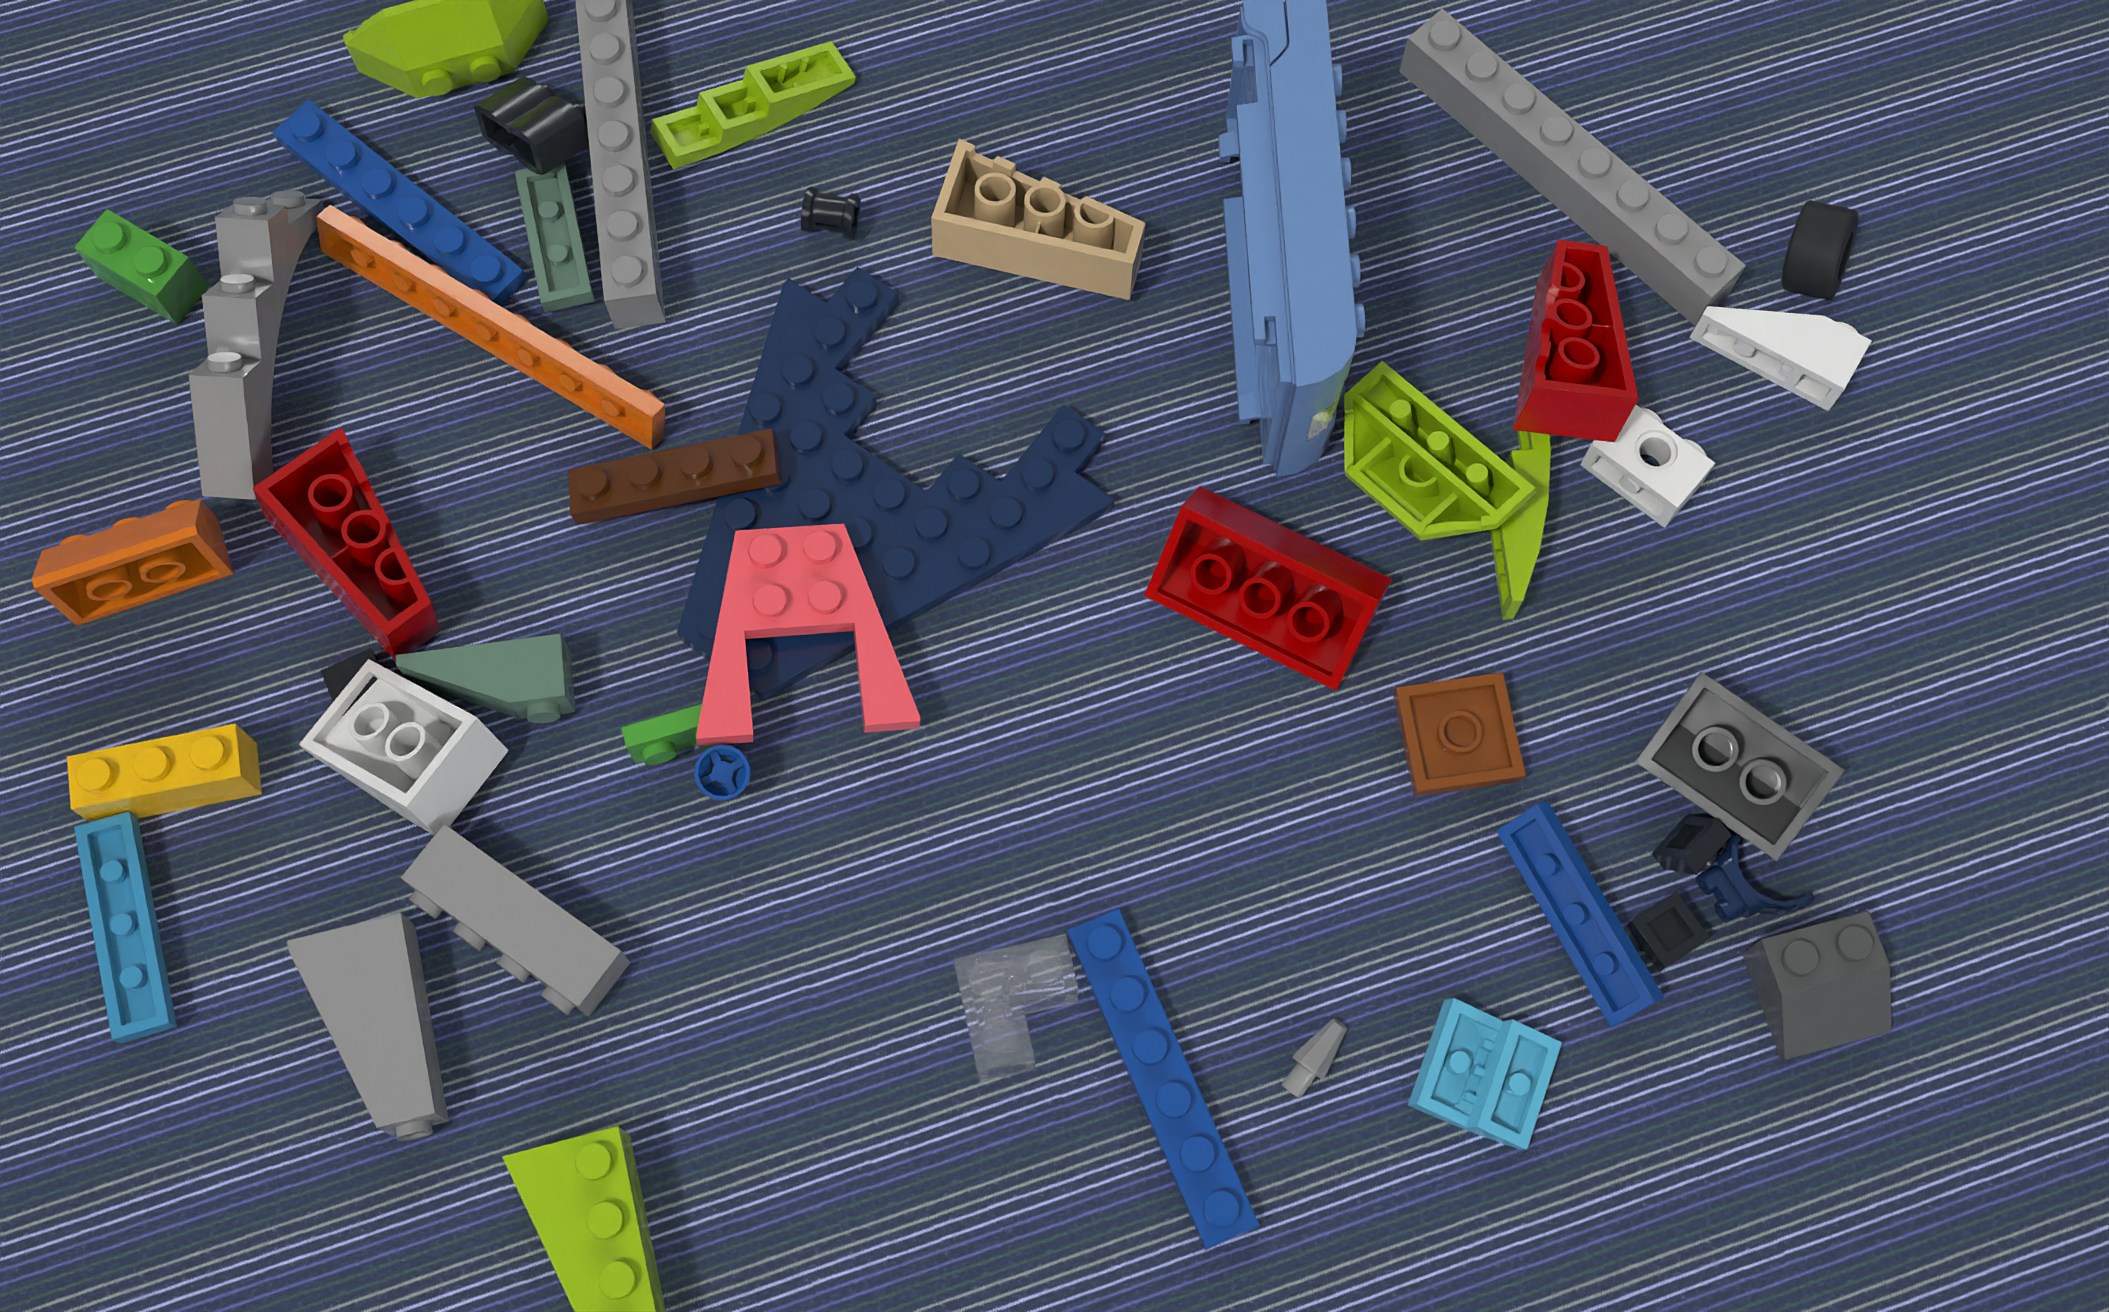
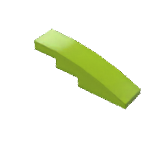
(746, 109)
(1520, 536)

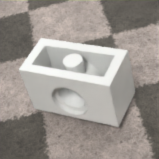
(1652, 489)

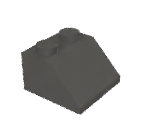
(1822, 985)

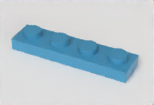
(125, 927)

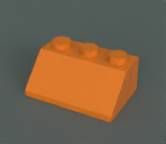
(133, 562)

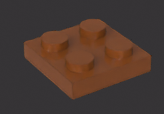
(1458, 734)

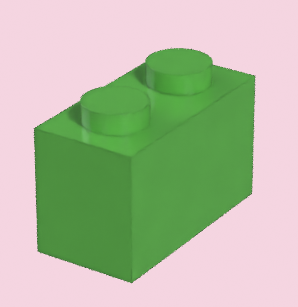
(142, 266)

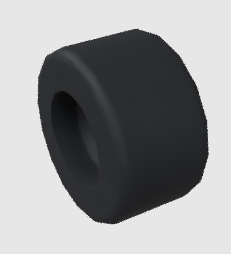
(1819, 249)

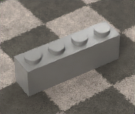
(514, 920)

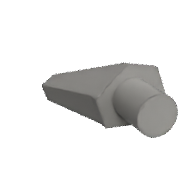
(1315, 1057)

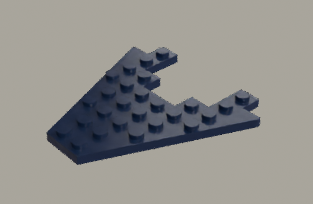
(908, 541)

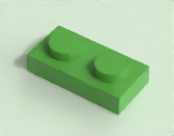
(661, 737)

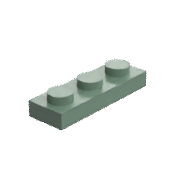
(555, 238)

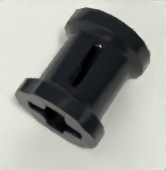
(830, 212)

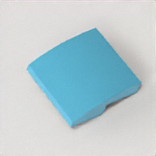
(1485, 1074)

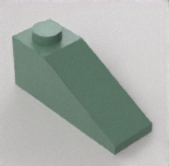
(514, 677)

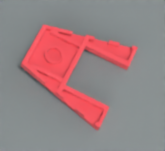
(790, 586)

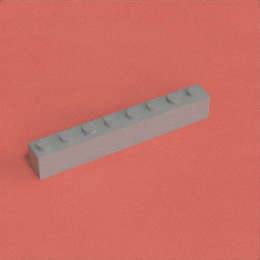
(620, 163)
(1570, 167)

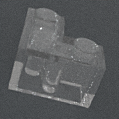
(1001, 989)

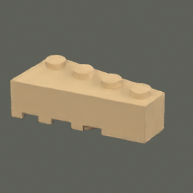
(1033, 228)

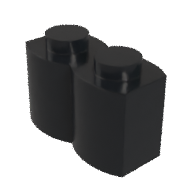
(533, 125)

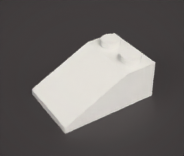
(405, 747)

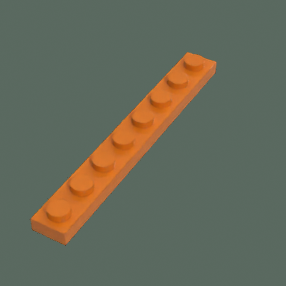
(492, 327)

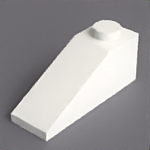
(1791, 349)

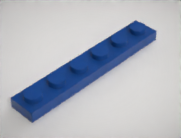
(397, 203)
(1162, 1080)

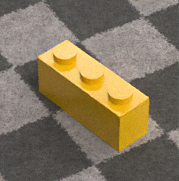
(165, 774)

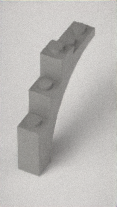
(242, 319)

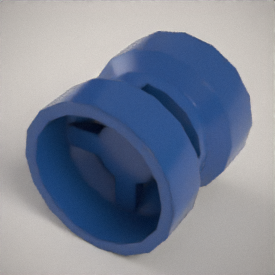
(716, 770)

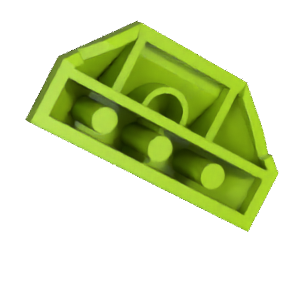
(445, 43)
(1424, 462)

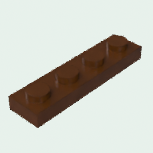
(674, 476)

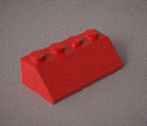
(1266, 587)

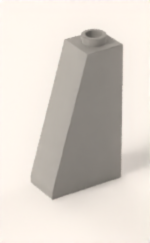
(379, 1016)

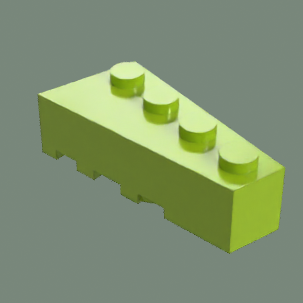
(591, 1220)

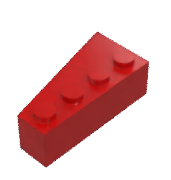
(1577, 351)
(345, 537)

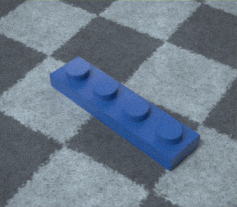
(1579, 914)

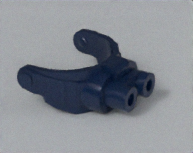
(1735, 894)

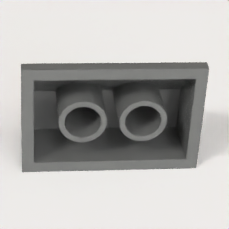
(1739, 766)

